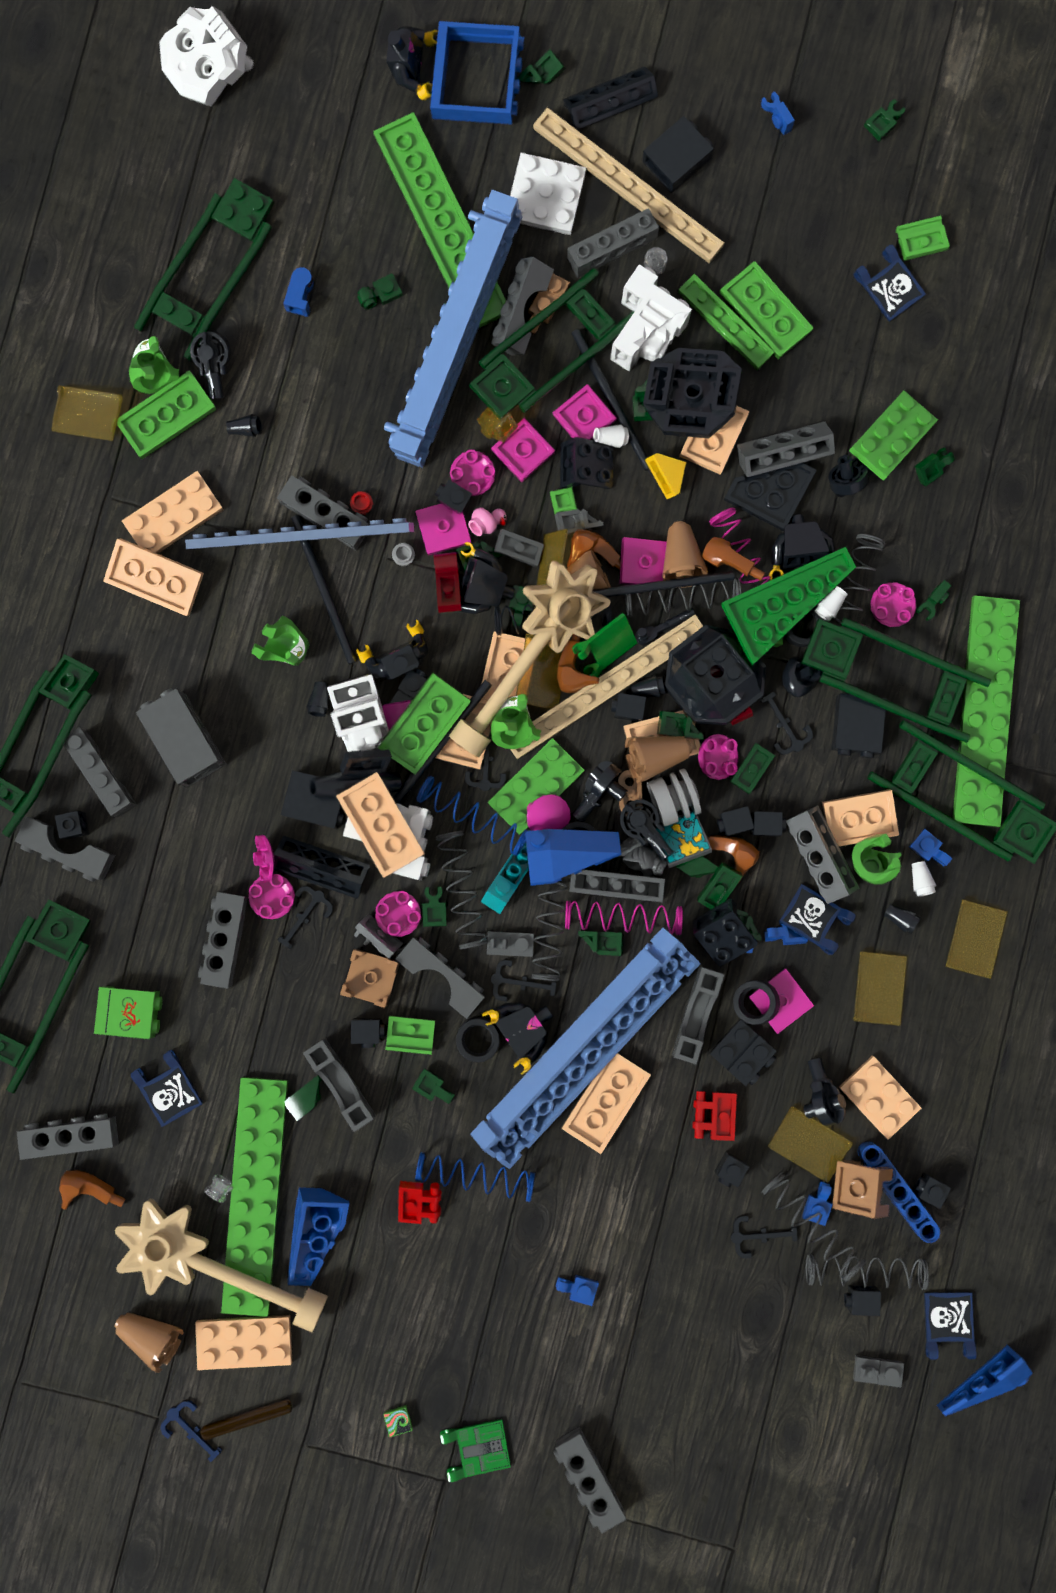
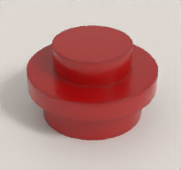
(361, 503)

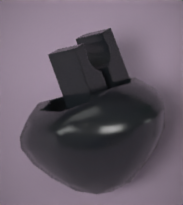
(799, 678)

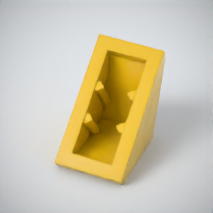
(667, 473)

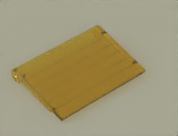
(86, 413)
(553, 550)
(540, 680)
(976, 939)
(880, 988)
(809, 1144)

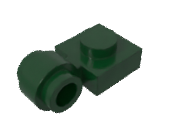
(385, 289)

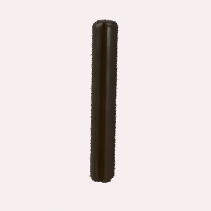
(246, 1419)

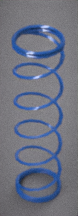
(423, 795)
(530, 1180)

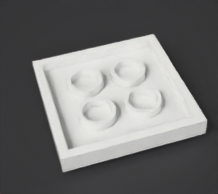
(548, 192)

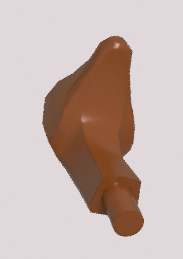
(588, 540)
(719, 552)
(567, 676)
(742, 851)
(79, 1182)

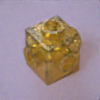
(496, 428)

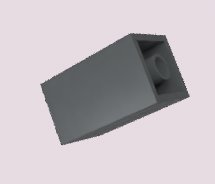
(180, 737)

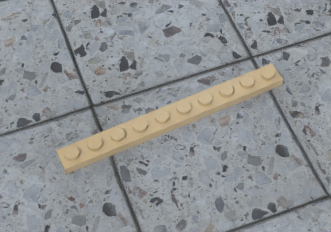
(628, 185)
(610, 684)

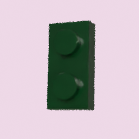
(752, 768)
(719, 886)

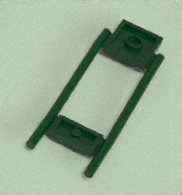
(242, 212)
(505, 387)
(834, 650)
(67, 687)
(1022, 832)
(59, 933)

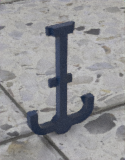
(174, 1415)

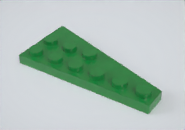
(774, 608)

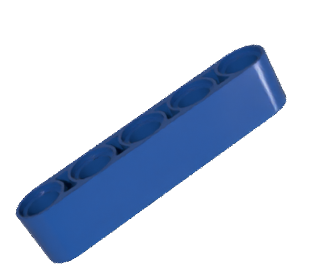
(904, 1201)

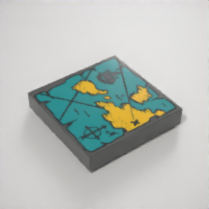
(685, 839)

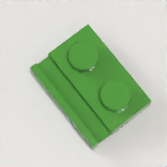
(922, 238)
(410, 1035)

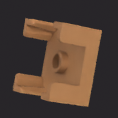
(370, 977)
(860, 1189)

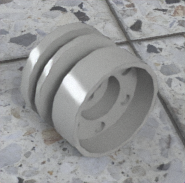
(674, 797)

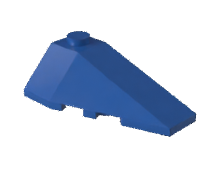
(563, 852)
(316, 1225)
(995, 1377)

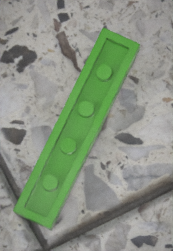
(726, 322)

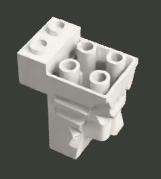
(654, 321)
(358, 713)
(418, 821)

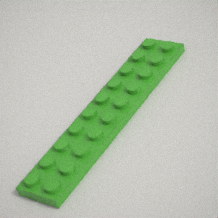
(431, 200)
(986, 709)
(255, 1190)

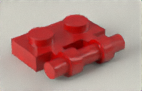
(722, 1115)
(411, 1202)

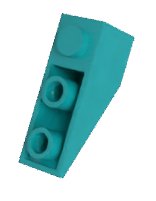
(507, 881)

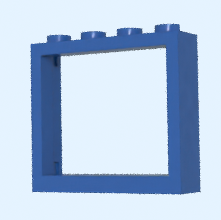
(475, 33)

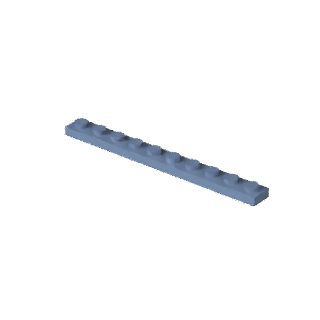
(310, 532)

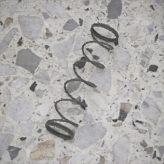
(867, 545)
(737, 590)
(445, 837)
(549, 976)
(774, 1184)
(811, 1262)

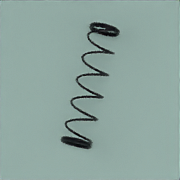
(607, 617)

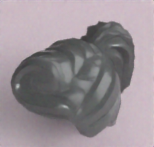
(642, 857)

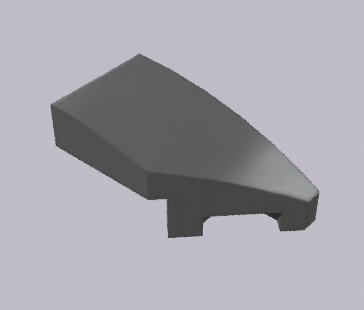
(576, 520)

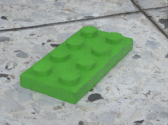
(766, 310)
(165, 415)
(893, 435)
(424, 723)
(545, 774)

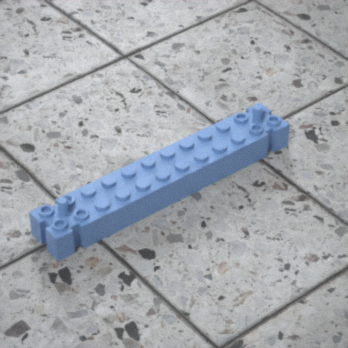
(456, 328)
(585, 1048)

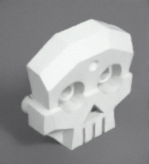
(189, 66)

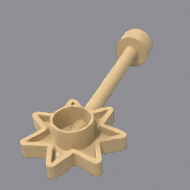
(561, 610)
(165, 1248)

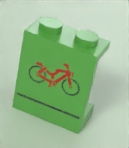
(127, 1012)

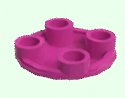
(473, 472)
(893, 604)
(718, 756)
(548, 813)
(264, 857)
(271, 898)
(398, 914)

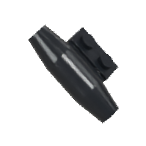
(355, 768)

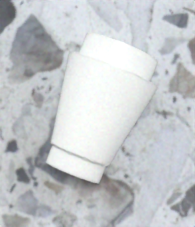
(612, 435)
(830, 605)
(922, 879)

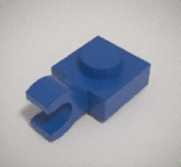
(781, 116)
(928, 846)
(786, 934)
(819, 1204)
(581, 1290)

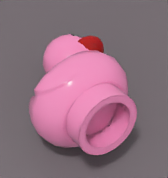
(486, 522)

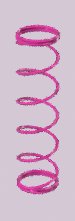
(723, 516)
(677, 924)

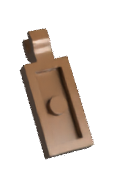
(555, 289)

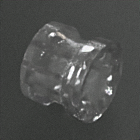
(660, 254)
(219, 1188)

